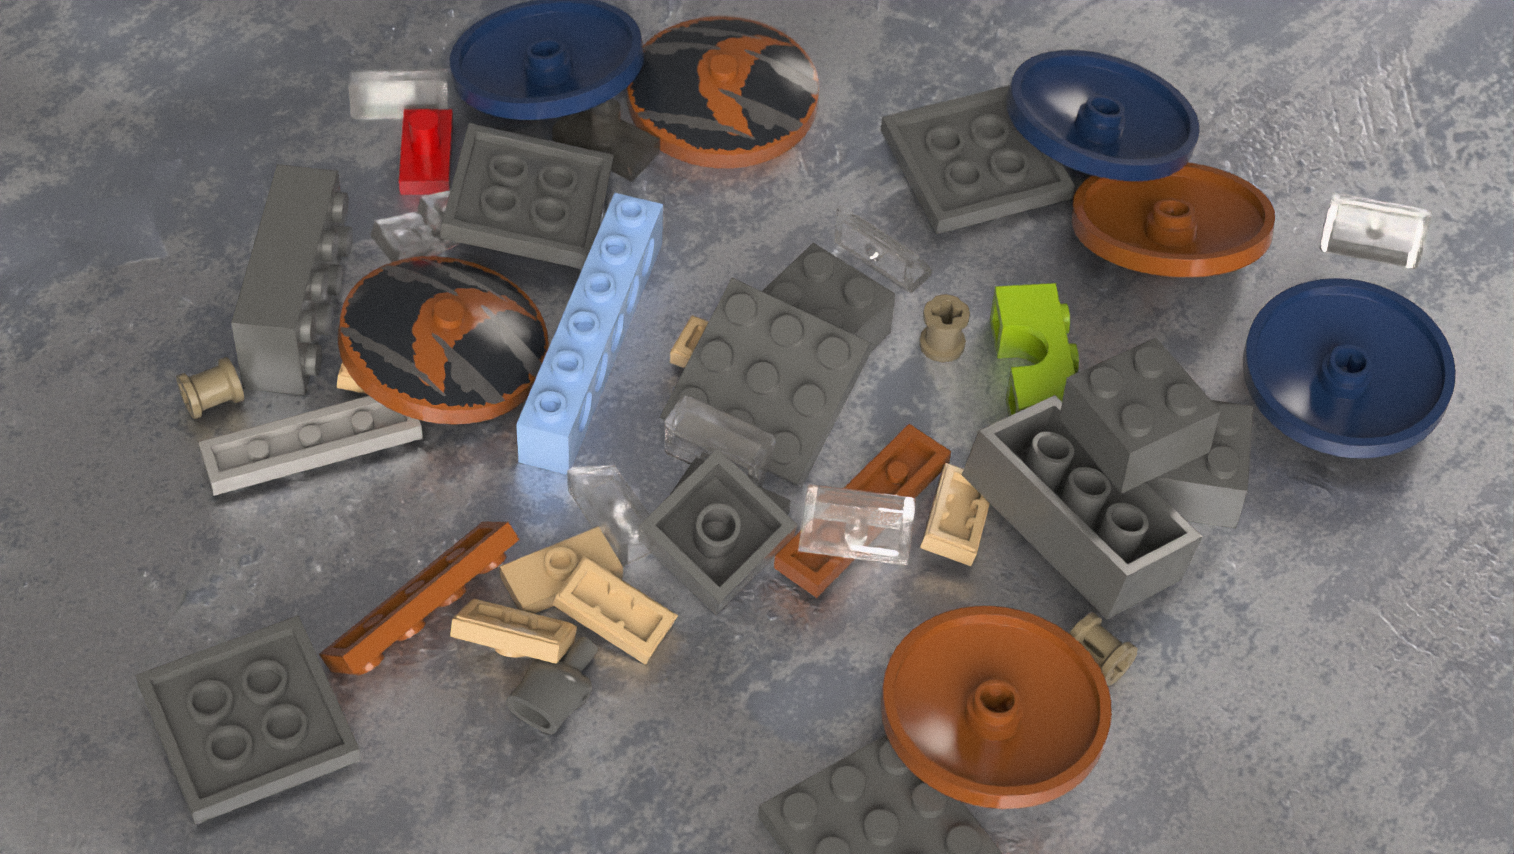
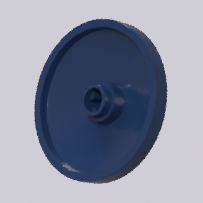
(546, 58)
(1102, 115)
(1348, 368)

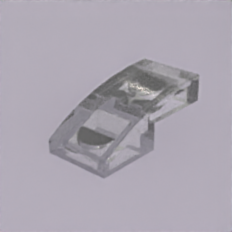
(415, 232)

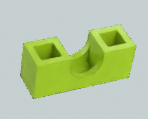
(1034, 327)

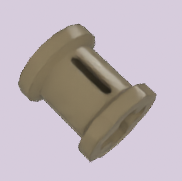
(943, 335)
(210, 388)
(1108, 652)

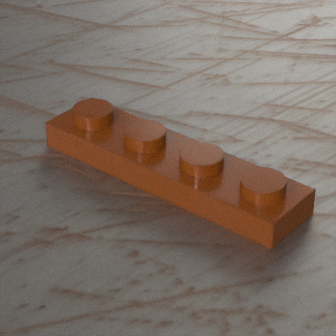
(899, 469)
(404, 611)

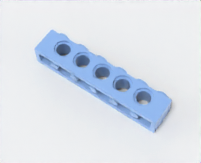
(590, 334)

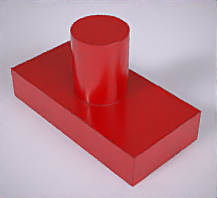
(426, 151)

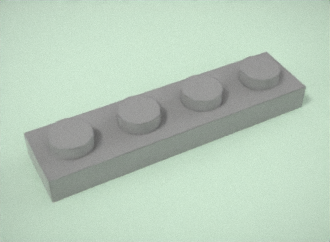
(303, 443)

